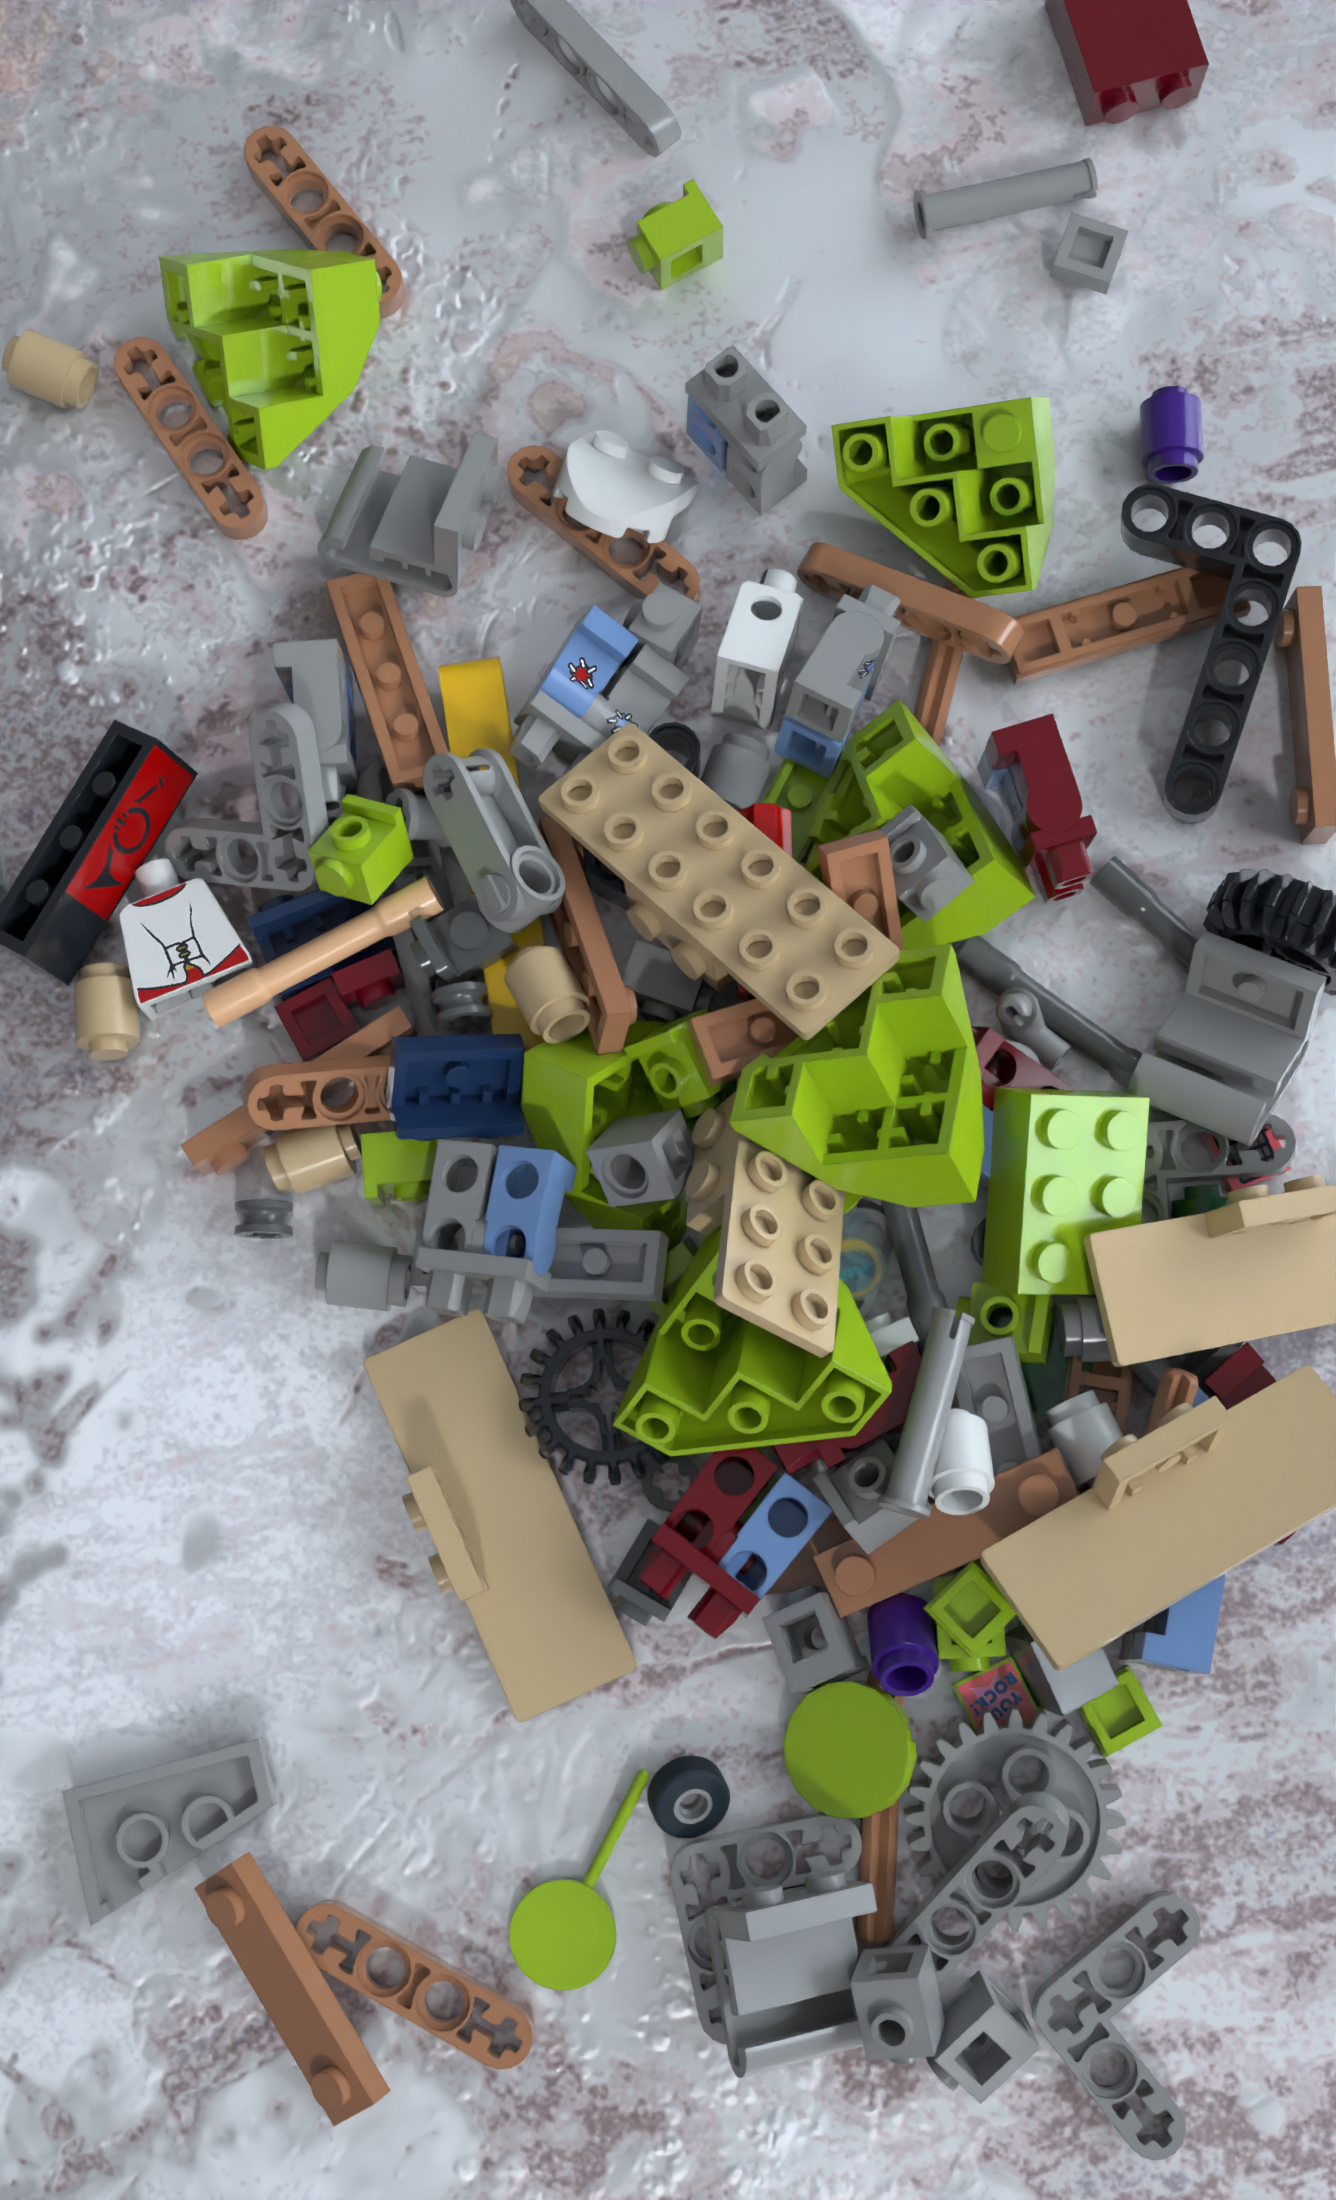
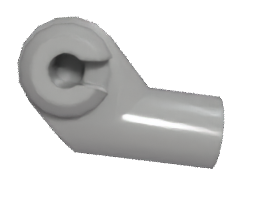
(1024, 1023)

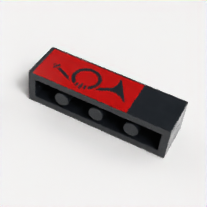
(92, 851)

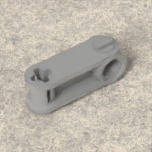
(494, 838)

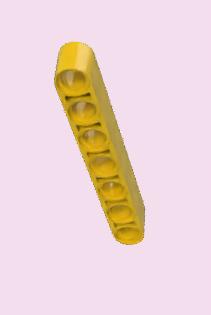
(475, 720)

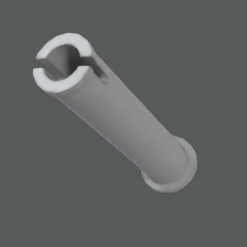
(1004, 196)
(927, 1414)

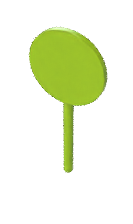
(564, 1926)

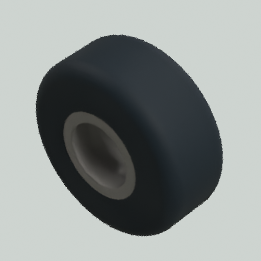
(680, 1779)

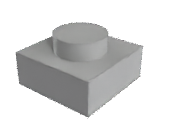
(1088, 253)

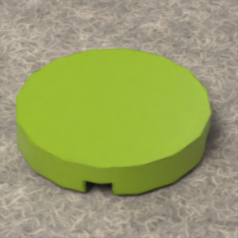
(849, 1749)

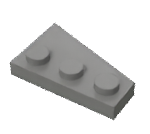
(160, 1817)

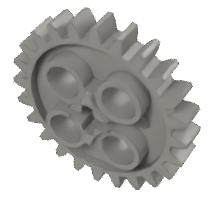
(1063, 1776)

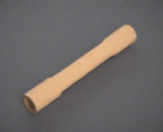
(261, 984)

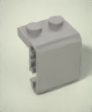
(416, 524)
(1231, 1039)
(788, 1970)

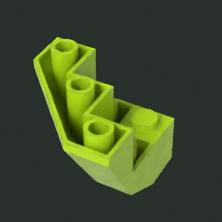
(960, 488)
(733, 1385)

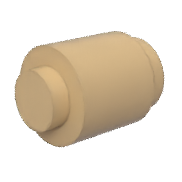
(50, 369)
(548, 993)
(106, 1011)
(312, 1157)

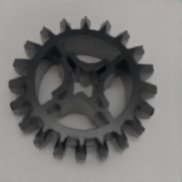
(1278, 919)
(550, 1402)

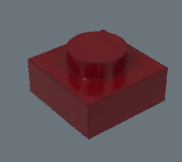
(370, 982)
(316, 1019)

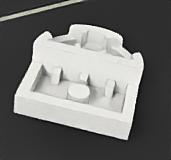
(621, 488)

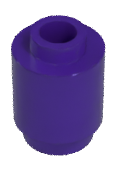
(1171, 435)
(902, 1645)

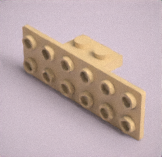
(717, 884)
(776, 1233)
(1218, 1274)
(1171, 1515)
(497, 1517)

